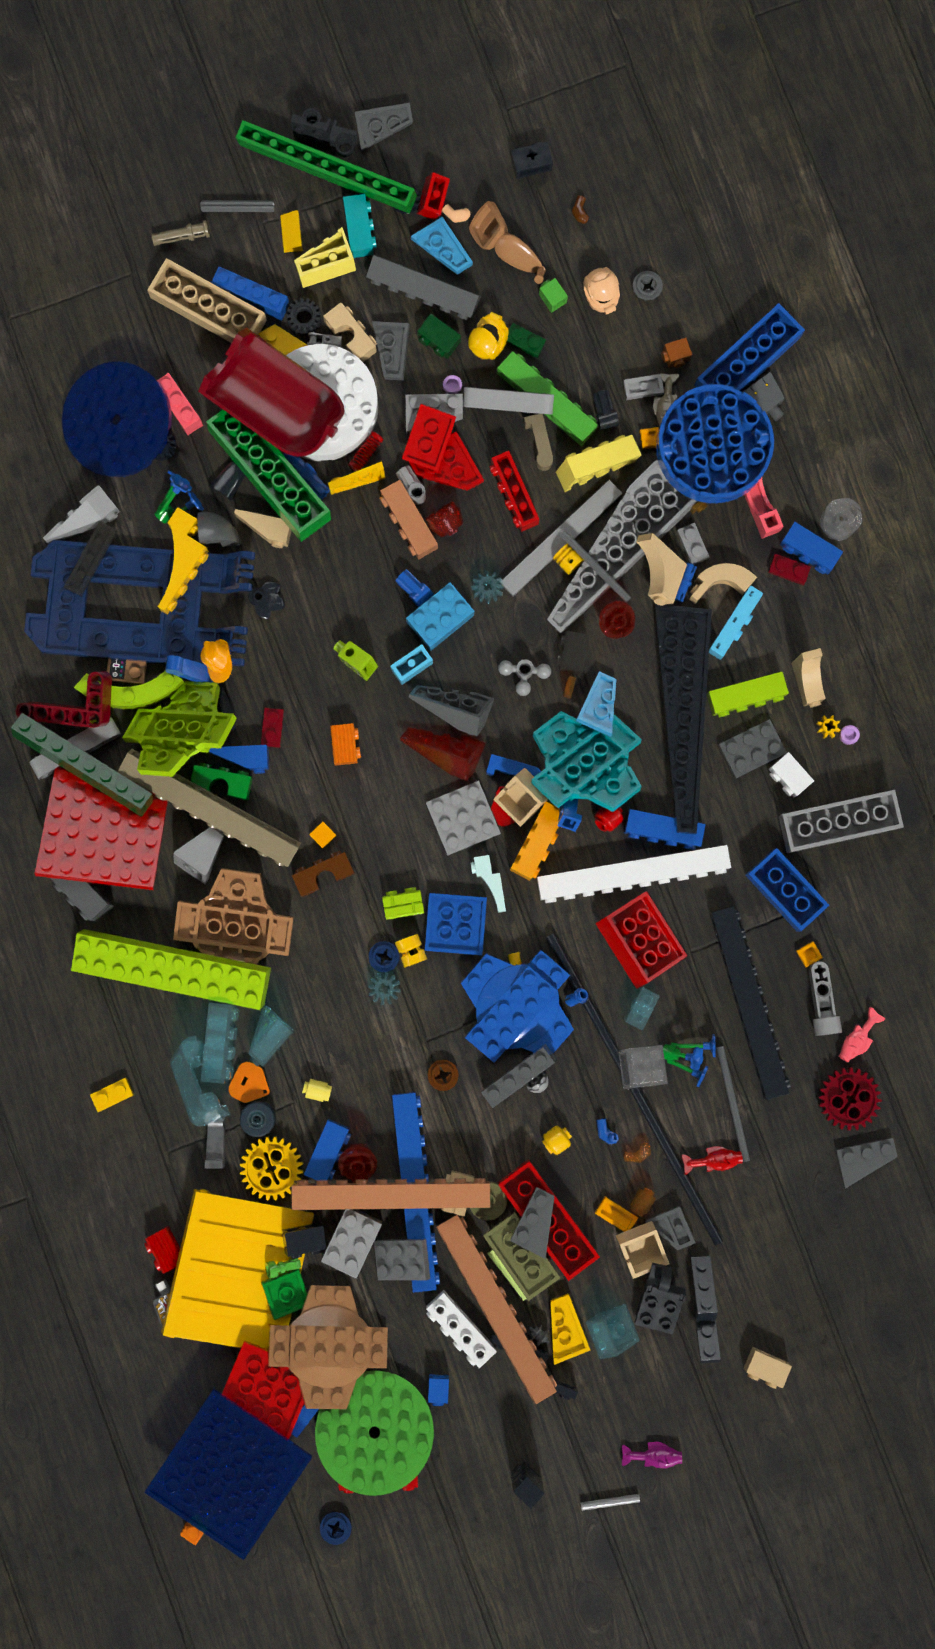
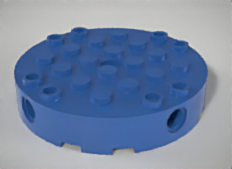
(710, 471)

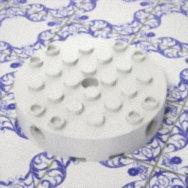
(354, 386)

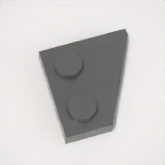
(673, 1227)

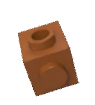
(676, 353)

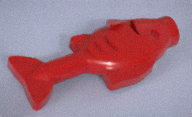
(717, 1159)

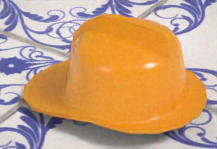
(217, 659)

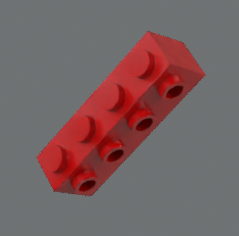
(515, 492)

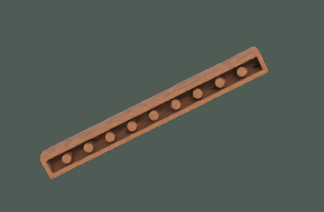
(391, 1195)
(494, 1306)

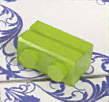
(403, 904)

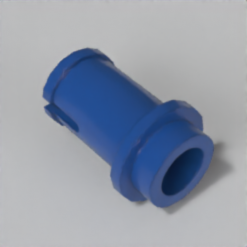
(579, 996)

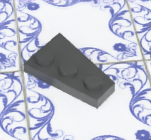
(381, 122)
(392, 347)

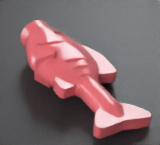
(858, 1041)

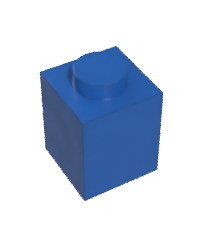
(438, 1389)

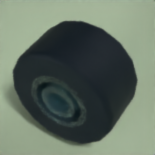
(263, 1114)

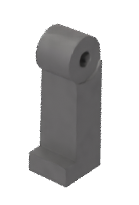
(215, 1144)

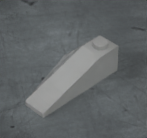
(95, 507)

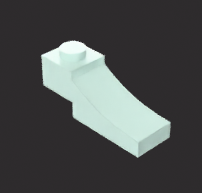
(482, 868)

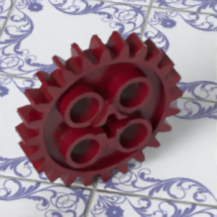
(834, 1088)

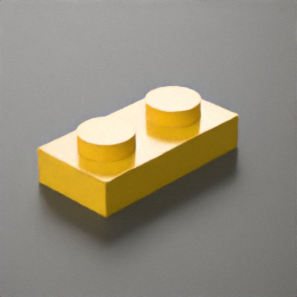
(112, 1094)

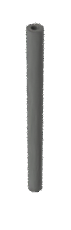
(595, 566)

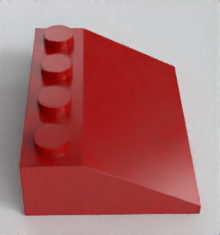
(641, 940)

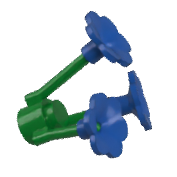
(177, 484)
(671, 1054)

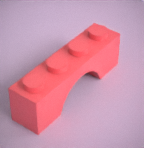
(763, 512)

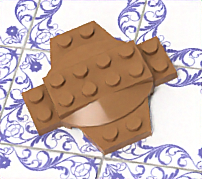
(234, 920)
(327, 1347)

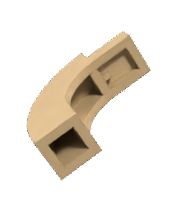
(725, 573)

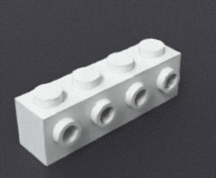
(461, 1329)

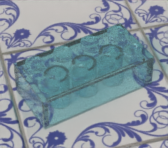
(219, 1043)

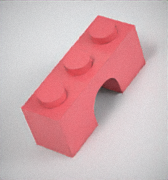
(180, 406)

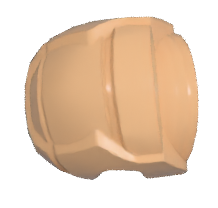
(602, 286)

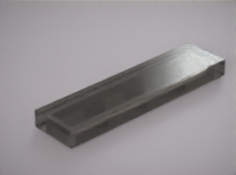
(90, 558)

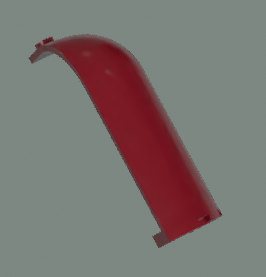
(274, 396)

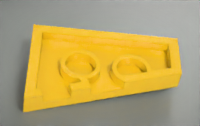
(359, 478)

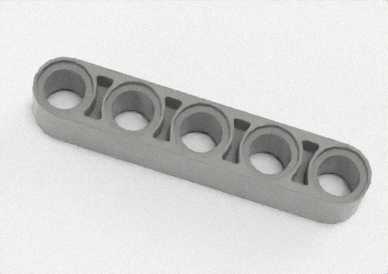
(508, 400)
(86, 740)

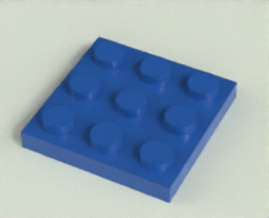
(455, 924)

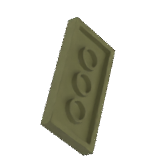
(526, 1268)

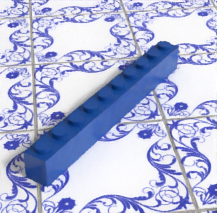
(411, 1168)

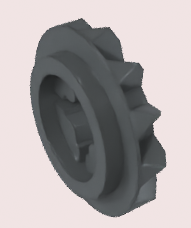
(644, 278)

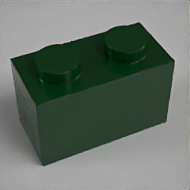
(438, 336)

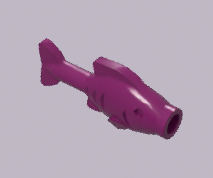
(657, 1455)

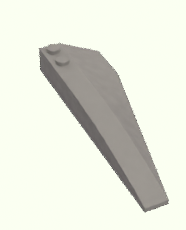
(646, 508)

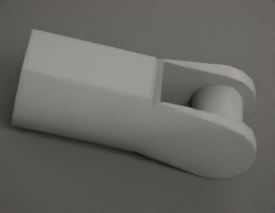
(326, 339)

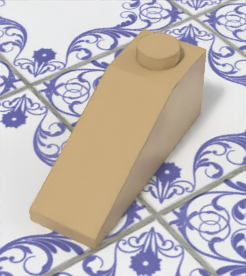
(270, 528)

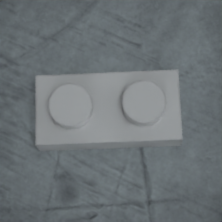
(643, 387)
(693, 544)

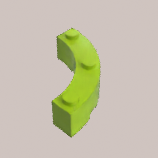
(141, 695)

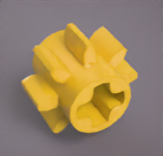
(823, 729)

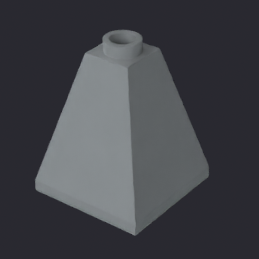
(200, 854)

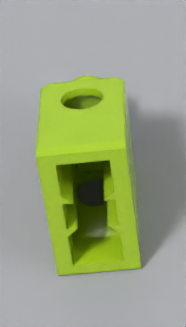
(356, 659)

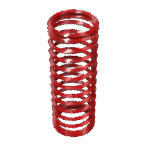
(356, 467)

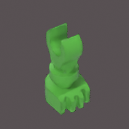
(273, 1269)

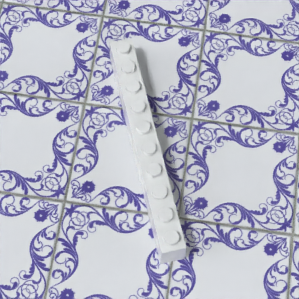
(634, 872)

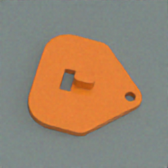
(254, 1085)

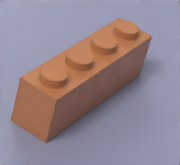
(408, 519)

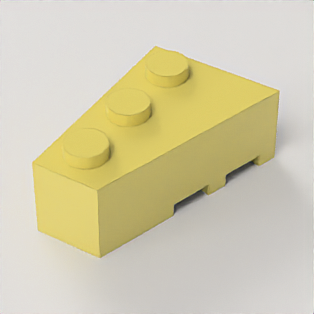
(326, 261)

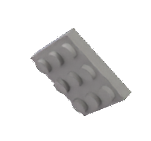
(463, 818)

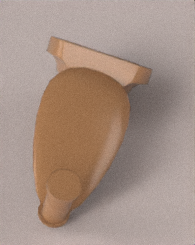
(491, 231)

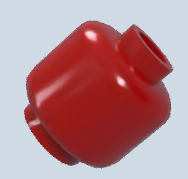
(608, 820)

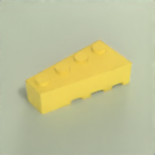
(597, 461)

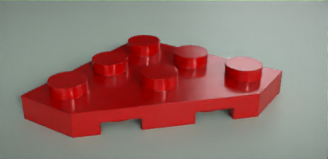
(456, 467)

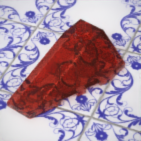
(451, 754)

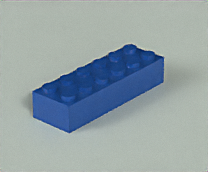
(754, 351)

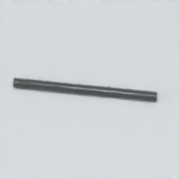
(733, 1103)

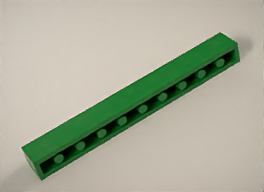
(326, 166)

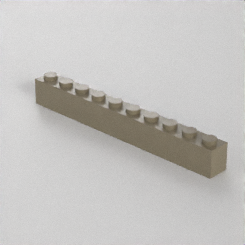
(214, 811)

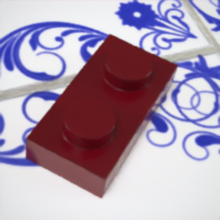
(789, 569)
(272, 727)

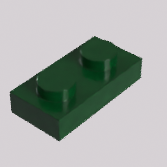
(525, 340)

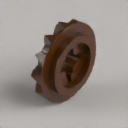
(438, 1083)

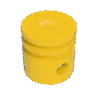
(566, 554)

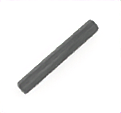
(237, 206)

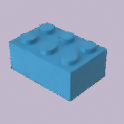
(440, 616)

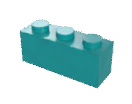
(359, 225)

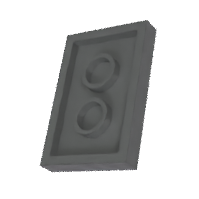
(752, 749)
(402, 1259)

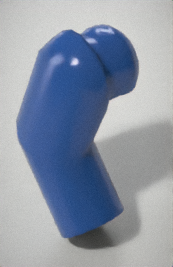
(605, 1134)

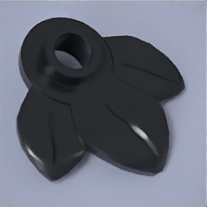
(269, 599)

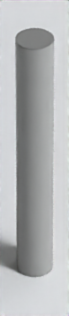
(610, 1502)

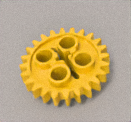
(254, 1174)

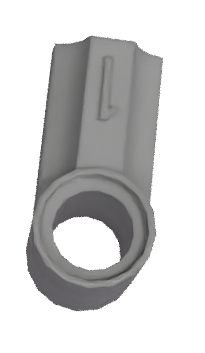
(411, 484)

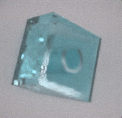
(612, 1332)

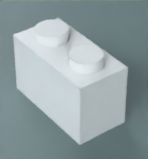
(790, 775)

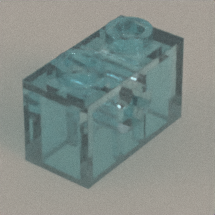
(641, 1008)

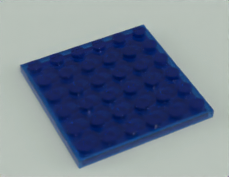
(228, 1474)

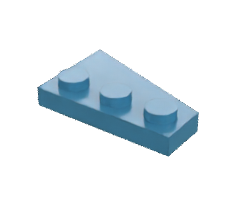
(443, 245)
(599, 705)

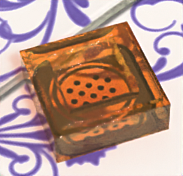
(569, 687)

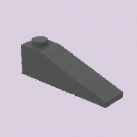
(461, 711)

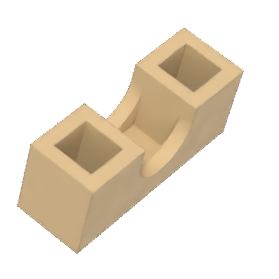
(341, 320)

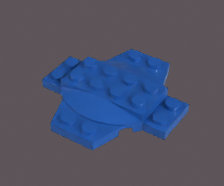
(516, 1005)

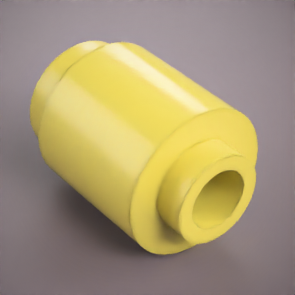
(317, 1090)

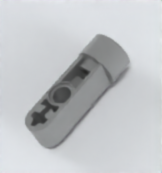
(826, 1021)

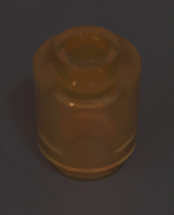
(642, 1201)

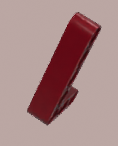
(71, 713)

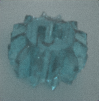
(495, 586)
(382, 995)

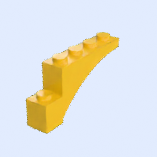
(187, 558)

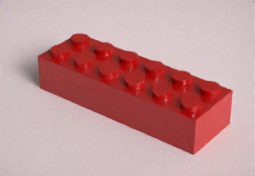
(566, 1241)

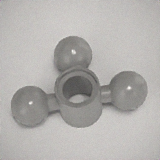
(523, 687)

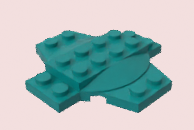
(586, 762)

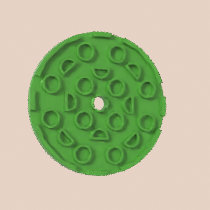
(394, 1457)

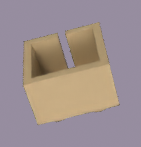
(520, 797)
(641, 1248)

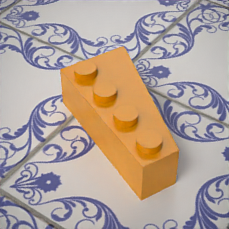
(537, 842)

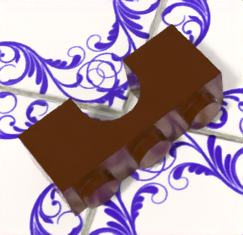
(307, 878)

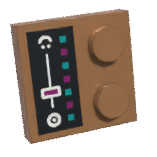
(127, 671)

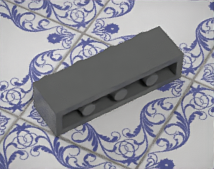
(519, 1075)

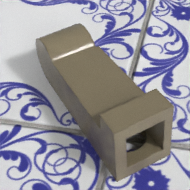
(541, 441)

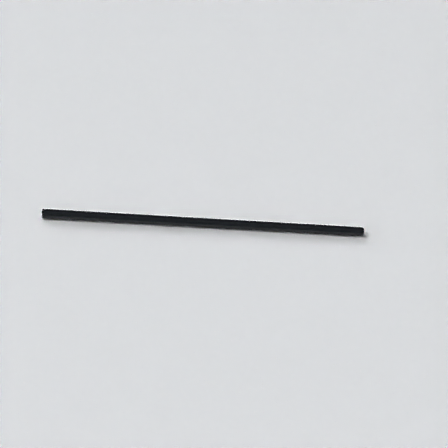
(638, 1095)

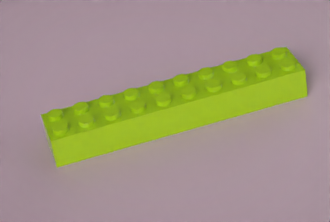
(171, 969)

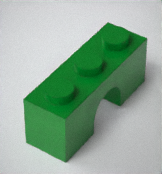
(238, 783)

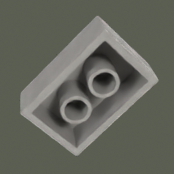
(352, 1241)

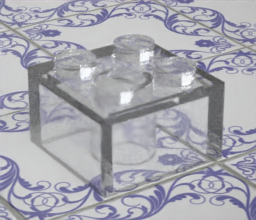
(643, 1067)

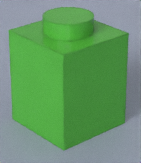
(552, 294)

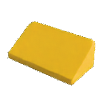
(291, 232)

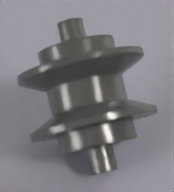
(539, 1335)

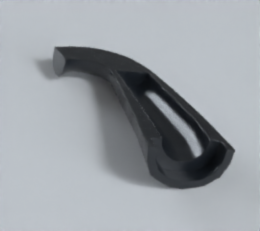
(228, 480)

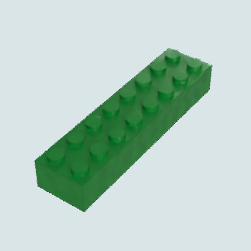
(271, 475)

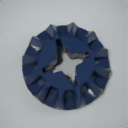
(375, 960)
(339, 1536)

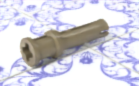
(189, 232)

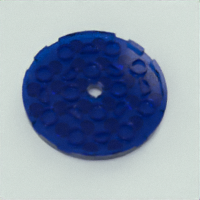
(143, 423)

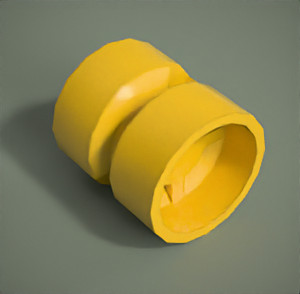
(407, 944)

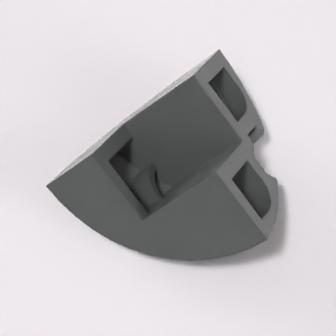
(215, 528)

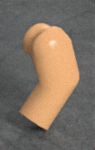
(456, 215)

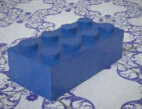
(787, 890)

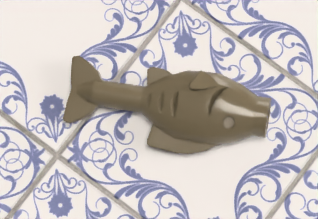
(662, 404)

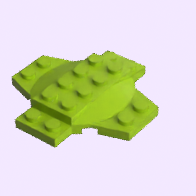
(180, 729)

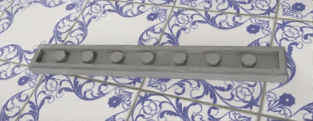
(548, 548)

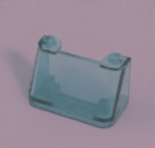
(200, 1107)

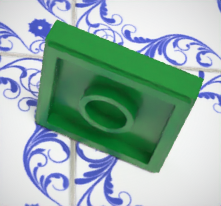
(285, 1293)

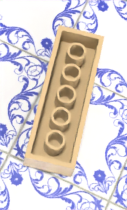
(204, 302)

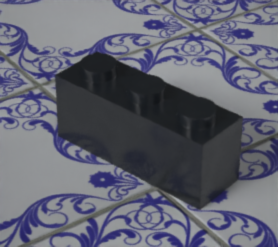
(527, 1484)

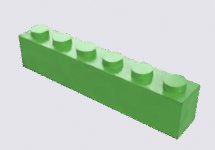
(565, 414)

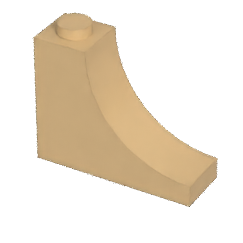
(665, 569)
(808, 677)

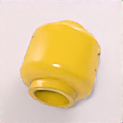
(557, 1140)

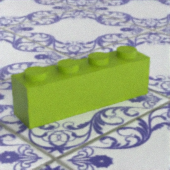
(747, 693)

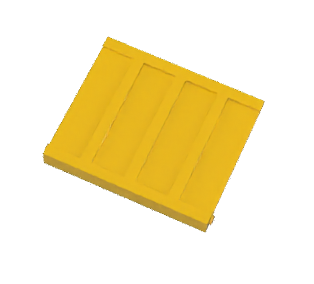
(221, 1270)

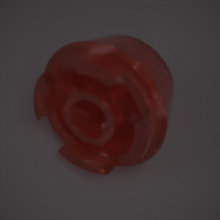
(445, 520)
(617, 620)
(357, 1162)

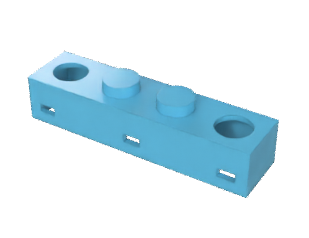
(740, 616)

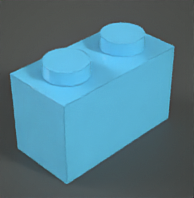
(411, 664)

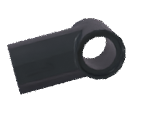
(606, 415)

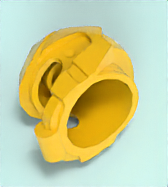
(482, 341)

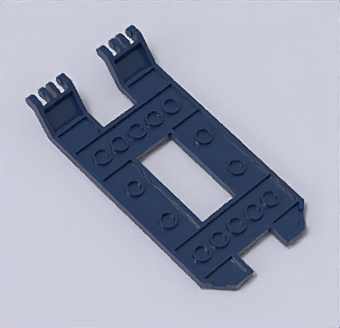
(68, 632)

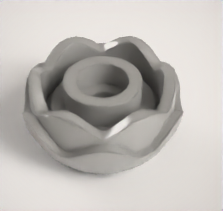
(538, 1084)

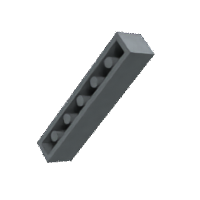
(423, 286)

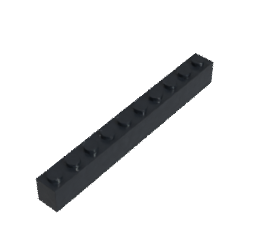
(749, 1003)

